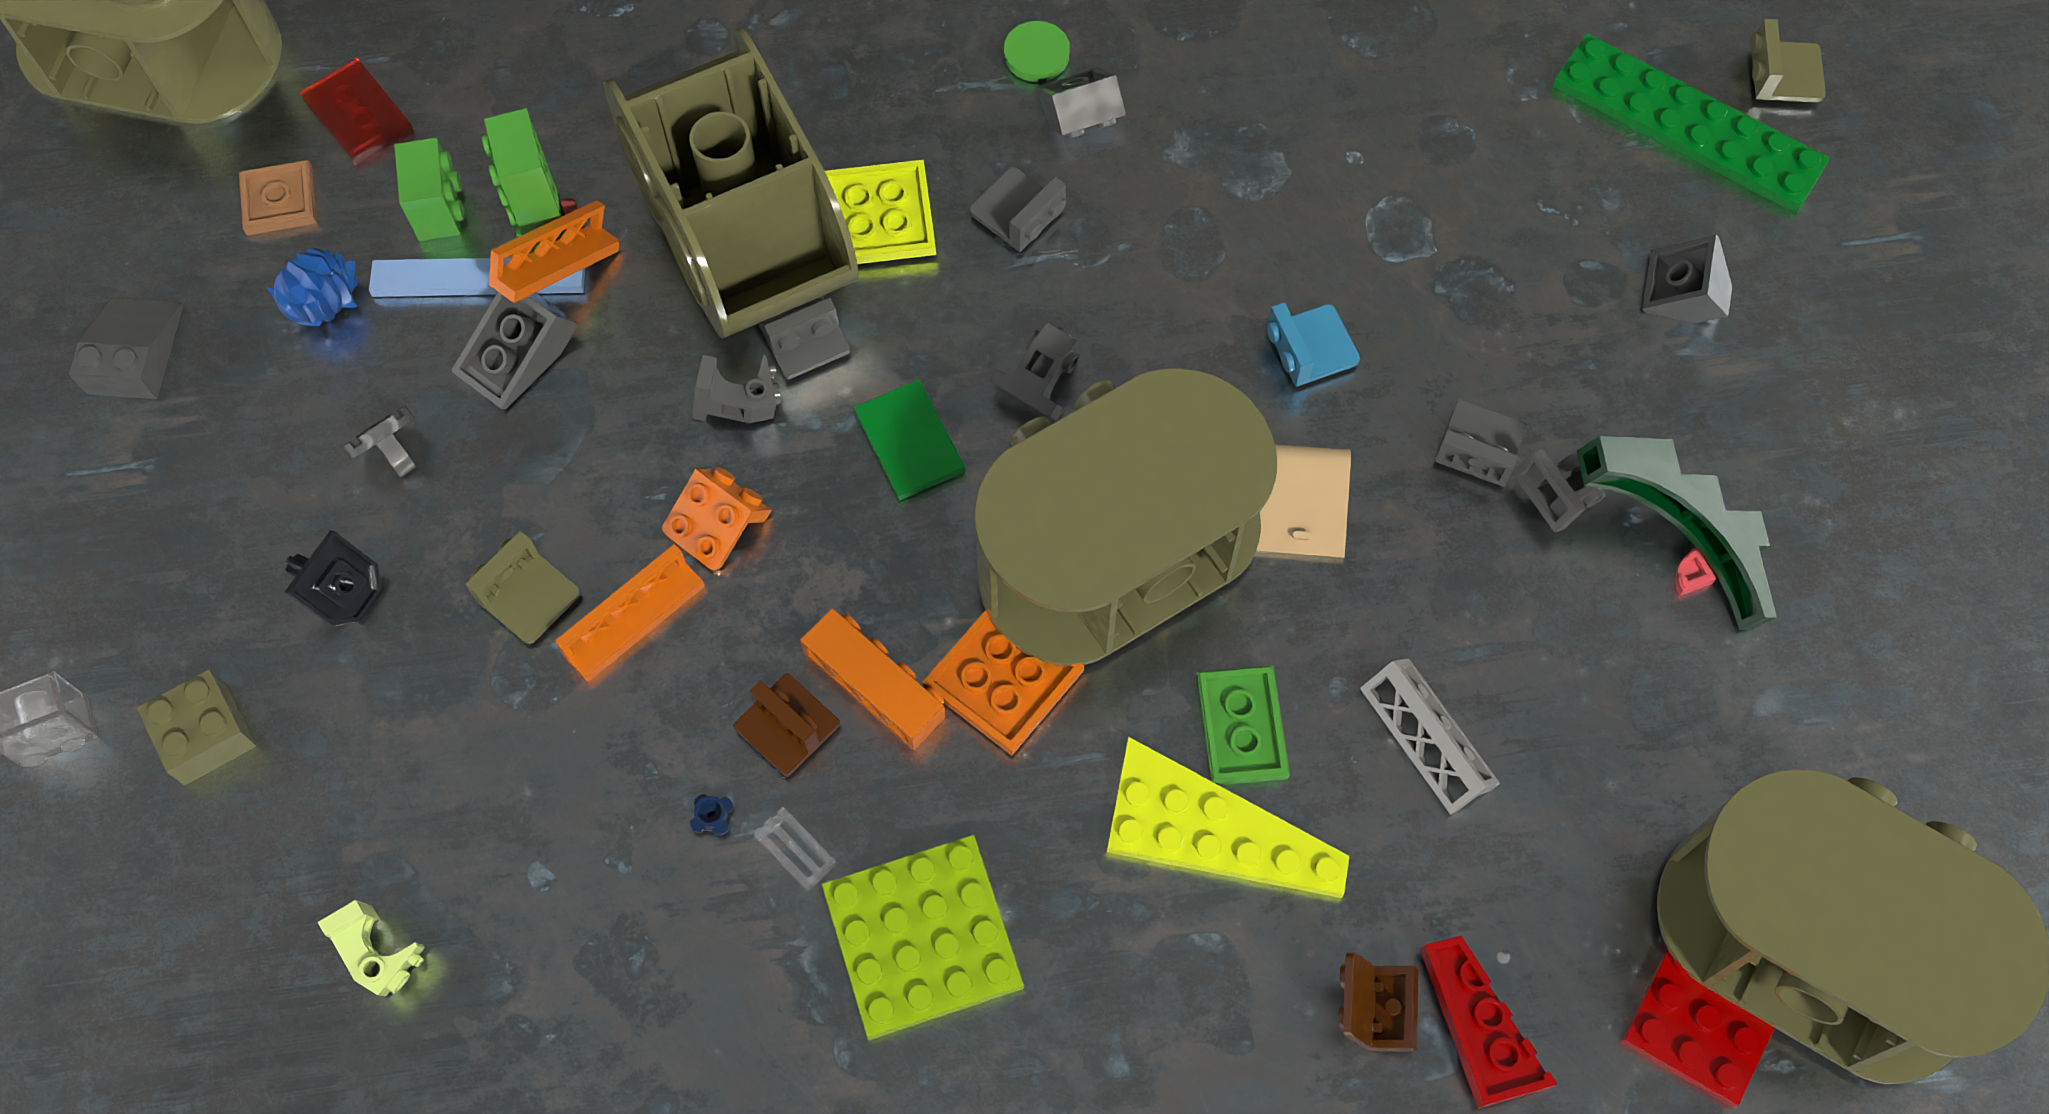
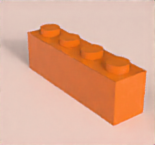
(873, 678)

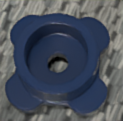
(706, 804)

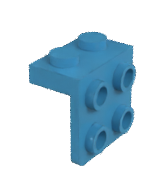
(1311, 342)

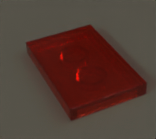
(356, 111)

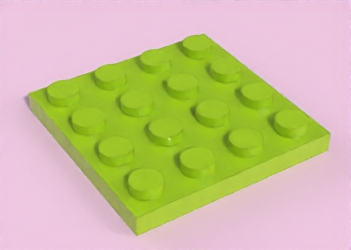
(922, 937)

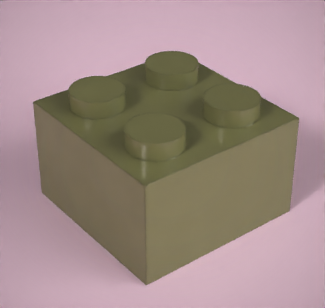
(196, 727)

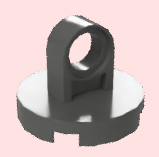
(381, 436)

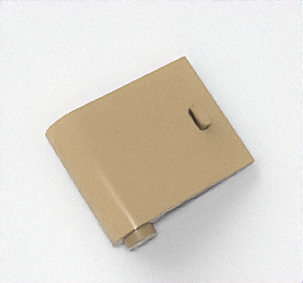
(1307, 501)

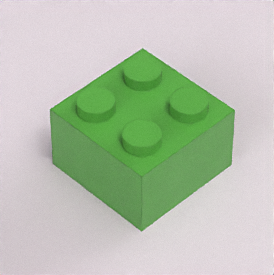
(428, 189)

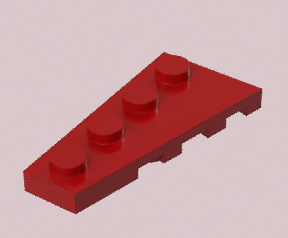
(1489, 1045)

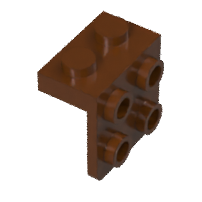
(1379, 1005)

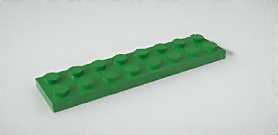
(1691, 123)

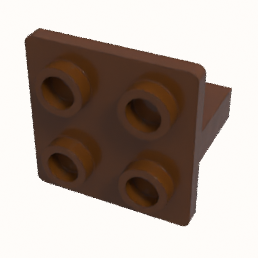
(785, 723)

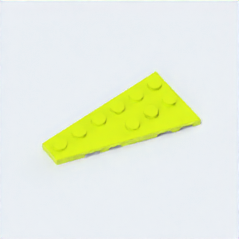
(1192, 823)

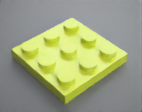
(886, 210)

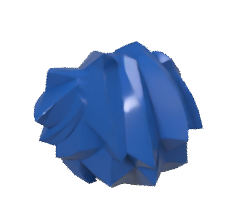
(315, 287)

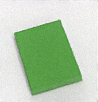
(1242, 725)

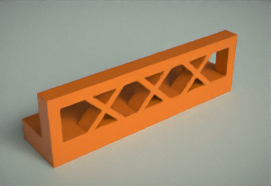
(551, 258)
(629, 613)

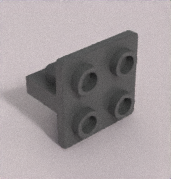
(805, 337)

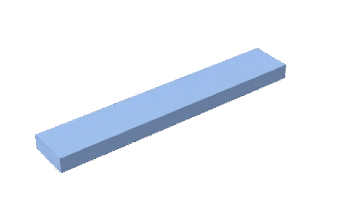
(448, 277)

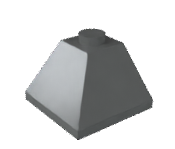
(1688, 281)

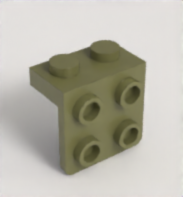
(1785, 68)
(522, 589)

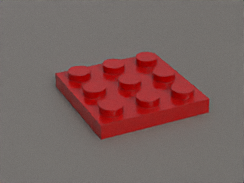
(1697, 1033)

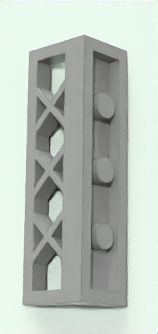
(1442, 731)

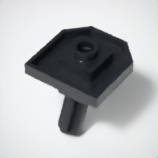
(335, 581)

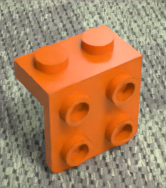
(713, 515)

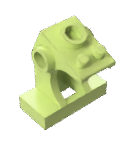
(350, 934)

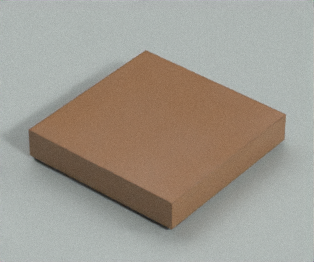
(277, 197)

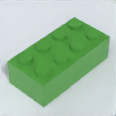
(521, 172)

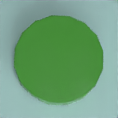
(1036, 51)

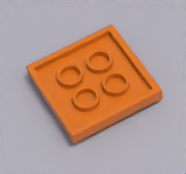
(999, 685)

